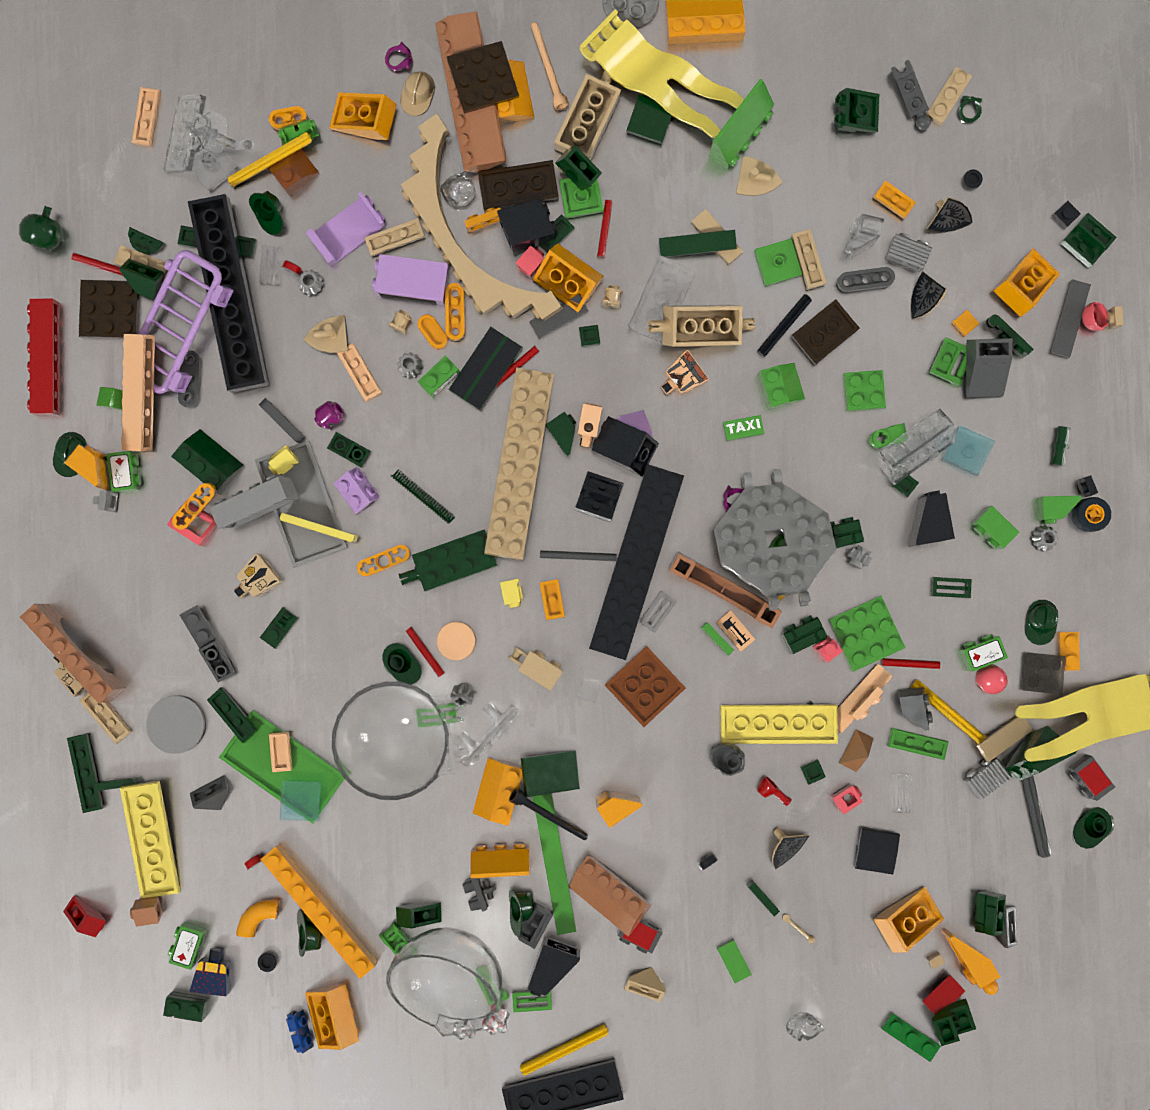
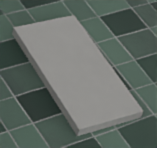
(313, 505)

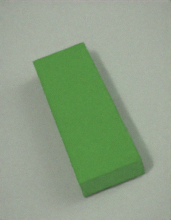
(917, 743)

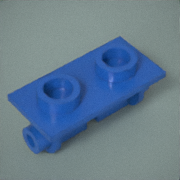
(302, 1039)

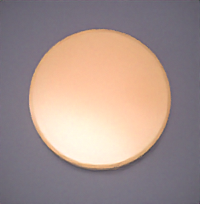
(456, 640)

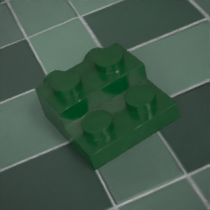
(857, 111)

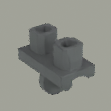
(480, 901)

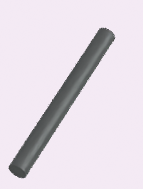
(578, 555)

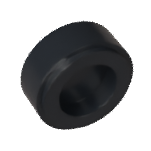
(972, 179)
(707, 862)
(267, 961)

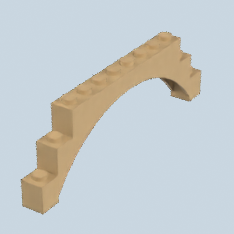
(425, 195)

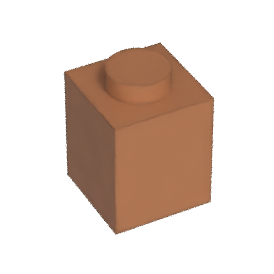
(146, 911)

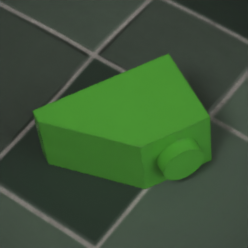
(1055, 507)

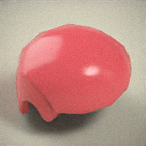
(1095, 316)
(991, 679)

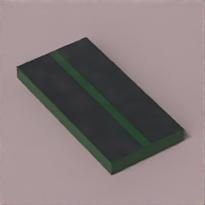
(485, 368)

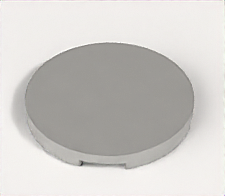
(635, 11)
(175, 724)

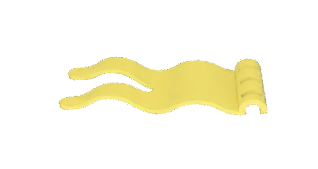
(647, 69)
(1111, 712)

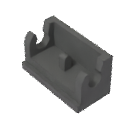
(535, 926)

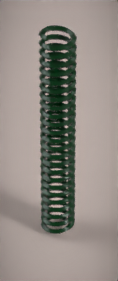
(438, 512)

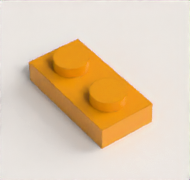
(894, 199)
(477, 222)
(552, 599)
(1069, 646)

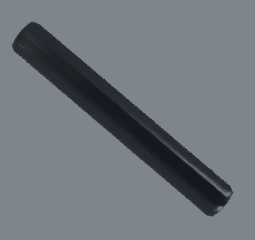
(784, 325)

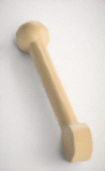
(786, 918)

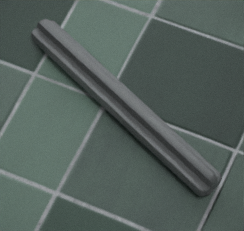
(1036, 816)

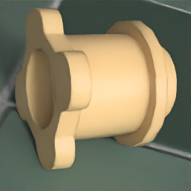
(612, 296)
(400, 321)

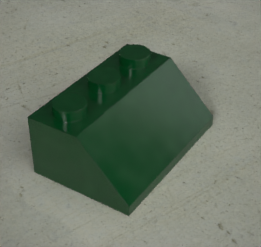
(207, 460)

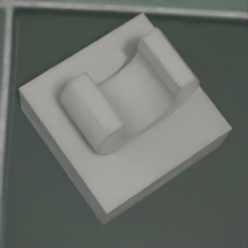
(107, 501)

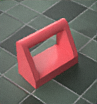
(190, 534)

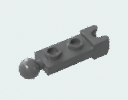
(912, 95)

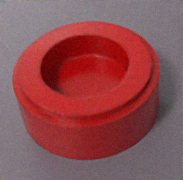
(291, 267)
(253, 861)

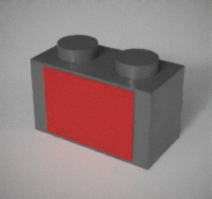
(1091, 777)
(644, 936)

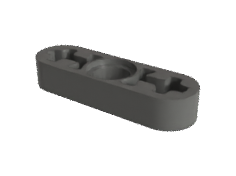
(281, 420)

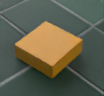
(965, 323)

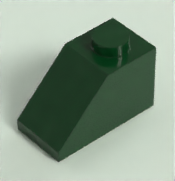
(142, 278)
(563, 431)
(418, 914)

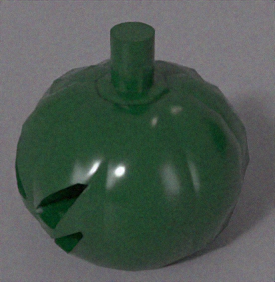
(41, 230)

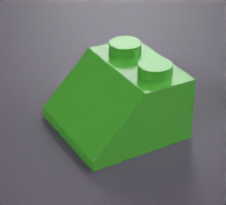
(781, 385)

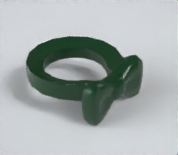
(977, 101)

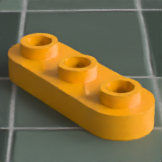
(454, 303)

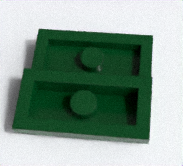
(1088, 240)
(953, 1021)

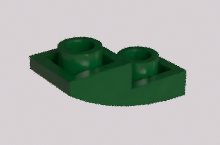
(348, 449)

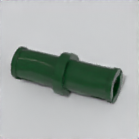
(1061, 445)

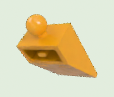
(977, 966)

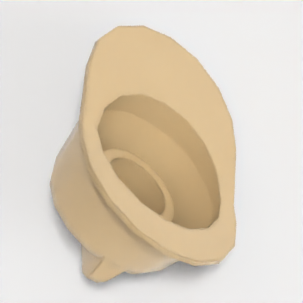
(417, 93)

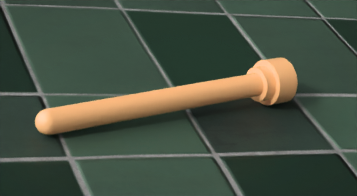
(560, 101)

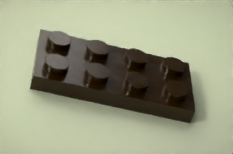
(518, 184)

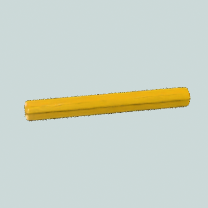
(269, 159)
(950, 713)
(564, 1049)

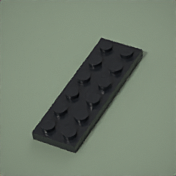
(567, 1090)

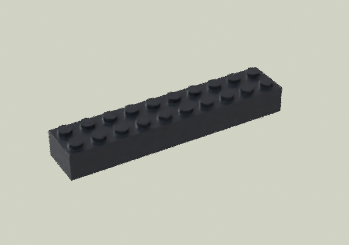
(236, 323)
(636, 562)

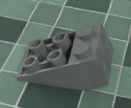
(987, 366)

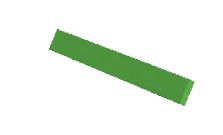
(555, 868)

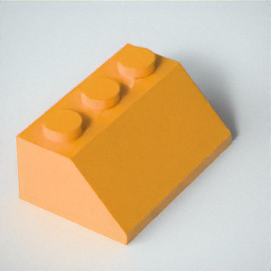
(519, 108)
(567, 276)
(91, 466)
(495, 789)
(616, 806)
(500, 861)
(332, 1017)

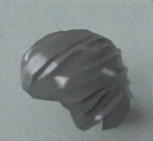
(728, 759)

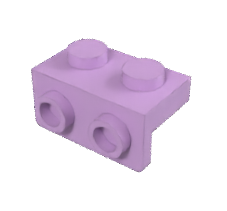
(356, 490)

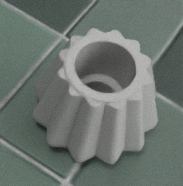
(313, 288)
(402, 364)
(1039, 541)

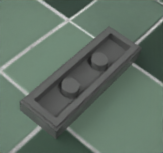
(561, 318)

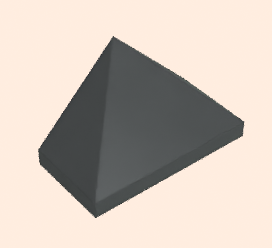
(210, 795)
(1010, 935)

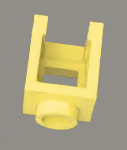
(282, 461)
(511, 593)

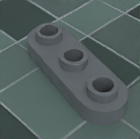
(873, 276)
(193, 387)

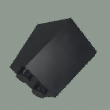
(526, 225)
(625, 446)
(931, 520)
(551, 966)

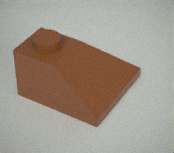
(294, 171)

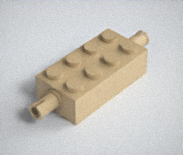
(588, 115)
(701, 325)

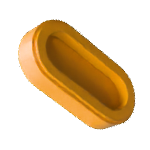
(432, 331)

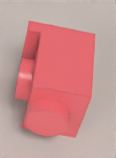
(827, 649)
(843, 805)

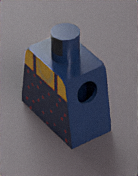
(212, 975)

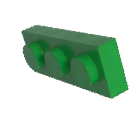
(910, 1036)

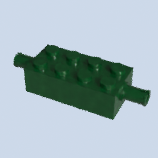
(450, 562)

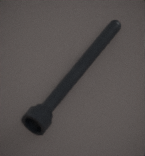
(519, 798)

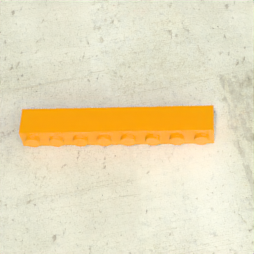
(319, 911)

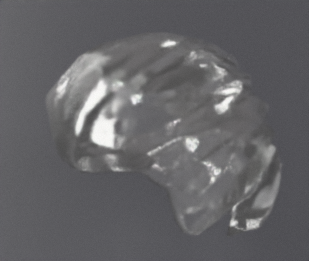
(458, 190)
(804, 1026)

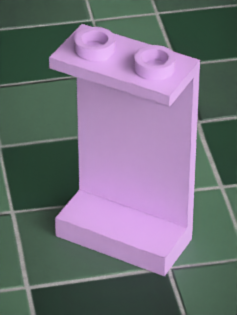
(347, 230)
(411, 278)

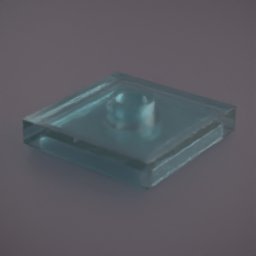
(969, 451)
(300, 800)

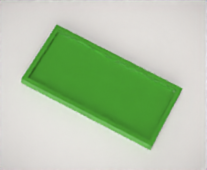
(254, 762)

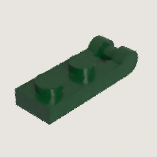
(1019, 345)

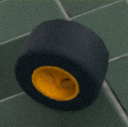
(1098, 512)

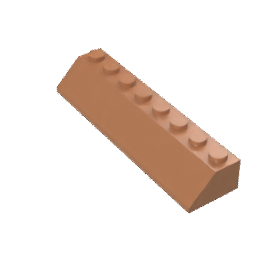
(478, 130)

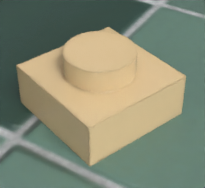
(1115, 317)

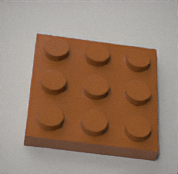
(645, 686)

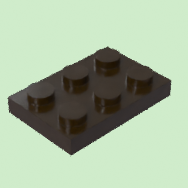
(825, 332)

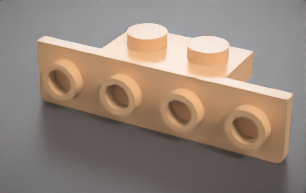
(862, 697)

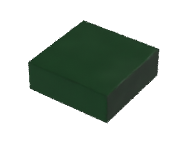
(589, 335)
(906, 486)
(812, 772)

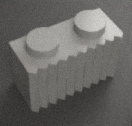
(909, 252)
(987, 778)

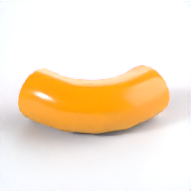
(255, 914)

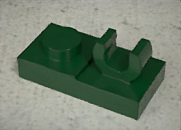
(279, 627)

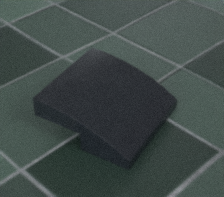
(599, 496)
(877, 851)

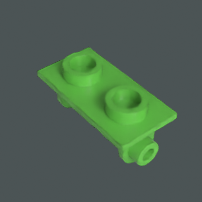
(289, 133)

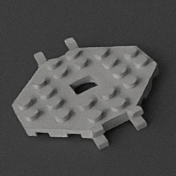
(776, 569)

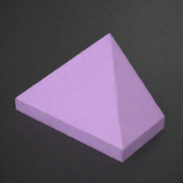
(637, 420)

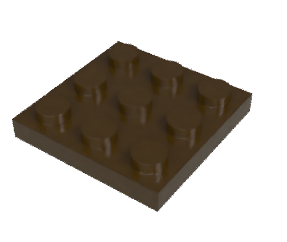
(482, 77)
(107, 309)

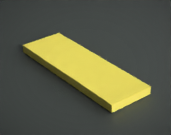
(779, 724)
(150, 839)

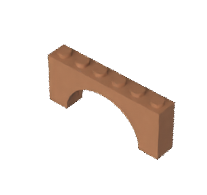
(724, 588)
(47, 627)

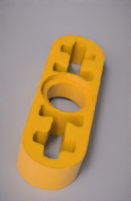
(199, 492)
(368, 561)

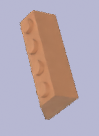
(609, 895)

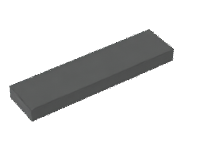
(1070, 318)

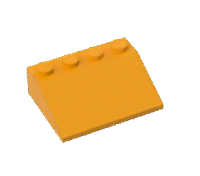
(704, 21)

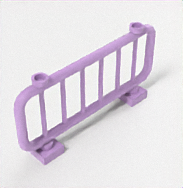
(216, 294)

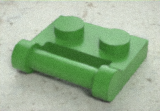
(946, 360)

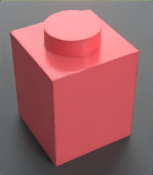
(530, 261)

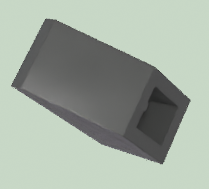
(914, 706)

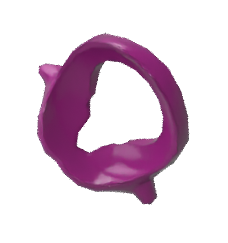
(405, 63)
(730, 491)

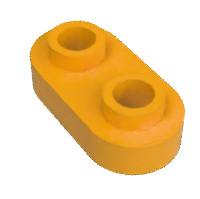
(288, 116)

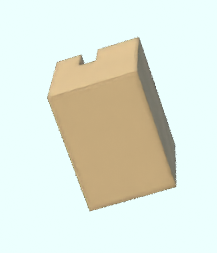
(935, 960)

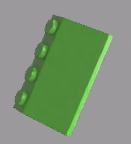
(742, 126)

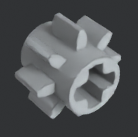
(859, 557)
(462, 694)

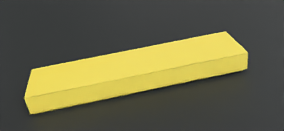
(318, 527)

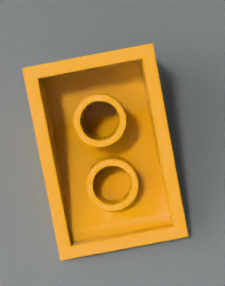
(363, 115)
(1027, 282)
(909, 920)

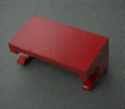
(943, 995)

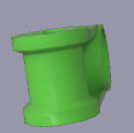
(889, 435)
(396, 940)

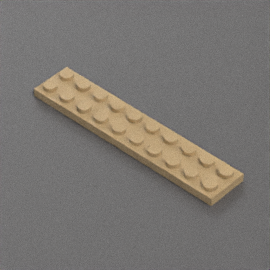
(519, 464)

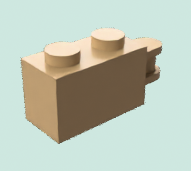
(537, 668)

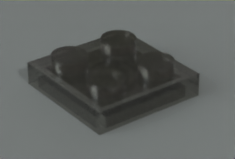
(1044, 673)

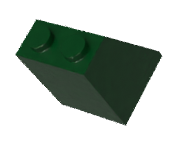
(1020, 767)

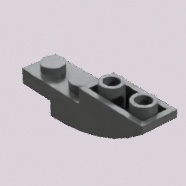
(208, 643)

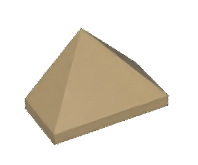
(646, 984)

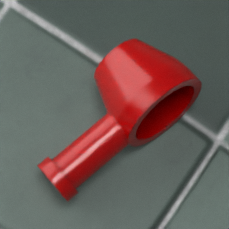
(768, 788)

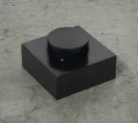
(1066, 214)
(1087, 486)

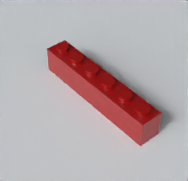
(43, 356)

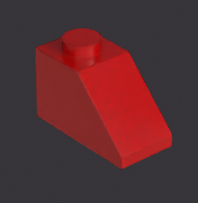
(84, 917)

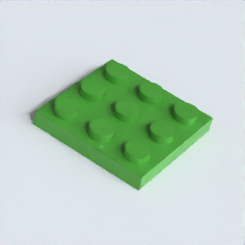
(866, 633)

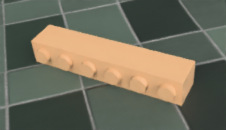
(138, 392)

